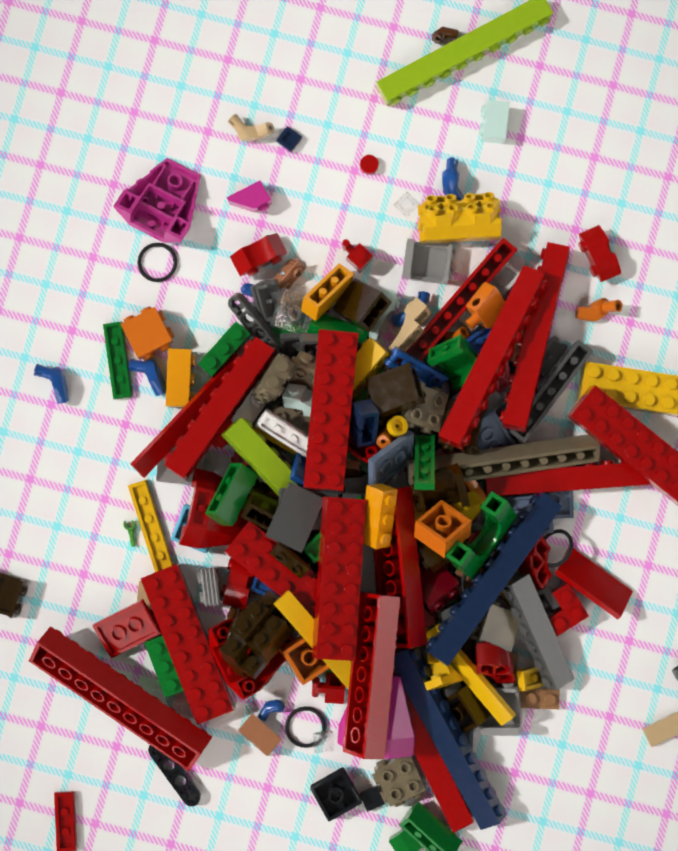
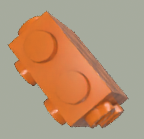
(148, 333)

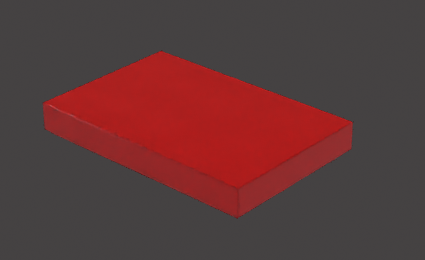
(126, 628)

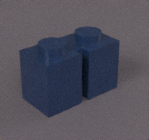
(364, 423)

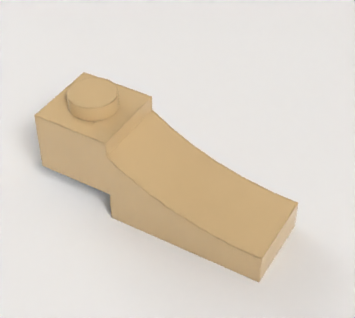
(415, 314)

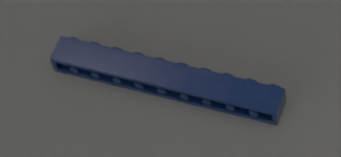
(493, 578)
(449, 739)

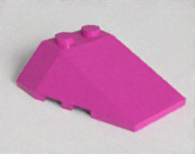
(161, 202)
(400, 734)

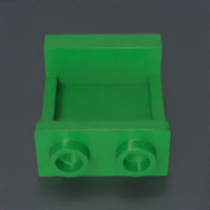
(454, 358)

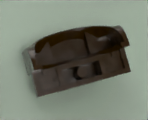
(260, 632)

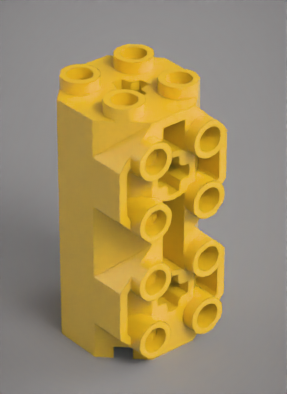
(452, 220)

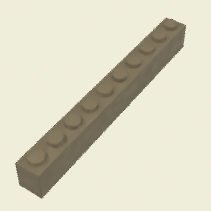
(519, 458)

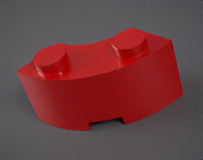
(597, 249)
(258, 255)
(537, 564)
(238, 586)
(494, 662)

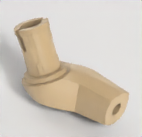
(250, 133)

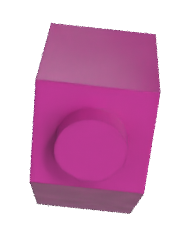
(252, 198)

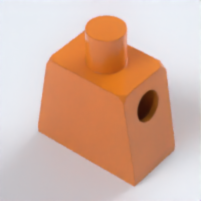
(484, 307)

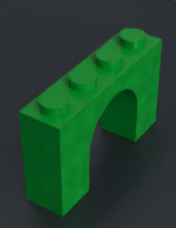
(498, 519)

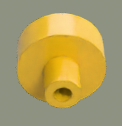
(397, 426)

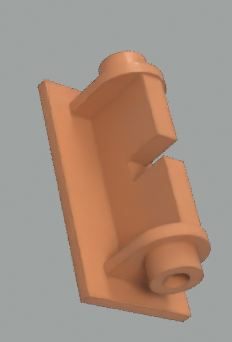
(293, 270)

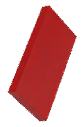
(594, 583)

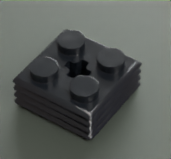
(332, 806)

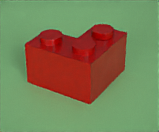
(570, 609)

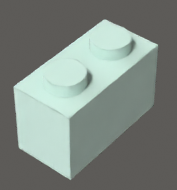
(495, 121)

